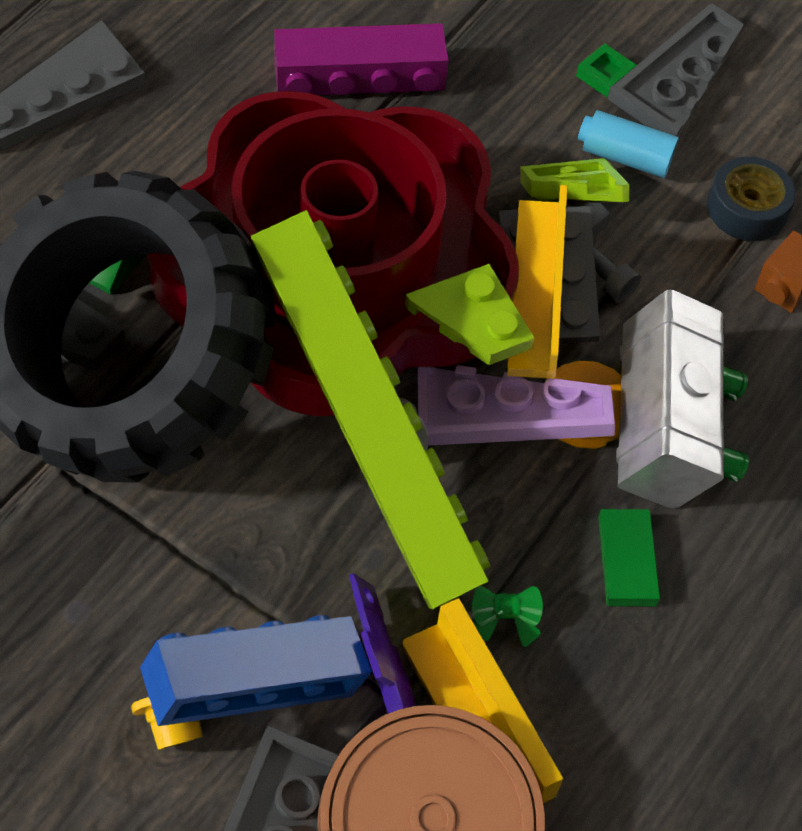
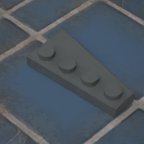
(678, 73)

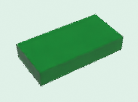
(628, 557)

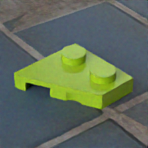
(584, 180)
(475, 313)

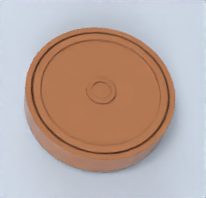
(431, 774)

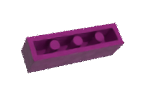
(361, 59)

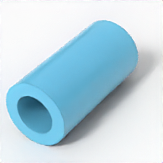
(628, 143)

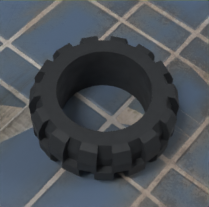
(200, 387)

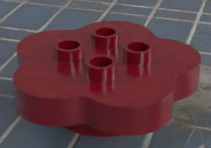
(396, 196)

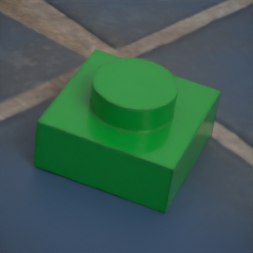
(604, 69)

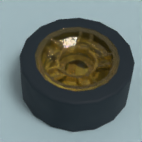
(751, 198)

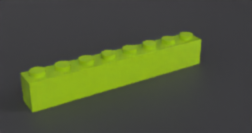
(369, 409)

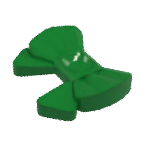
(524, 608)

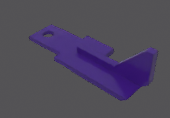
(381, 653)

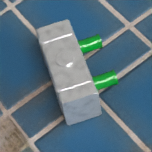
(675, 402)

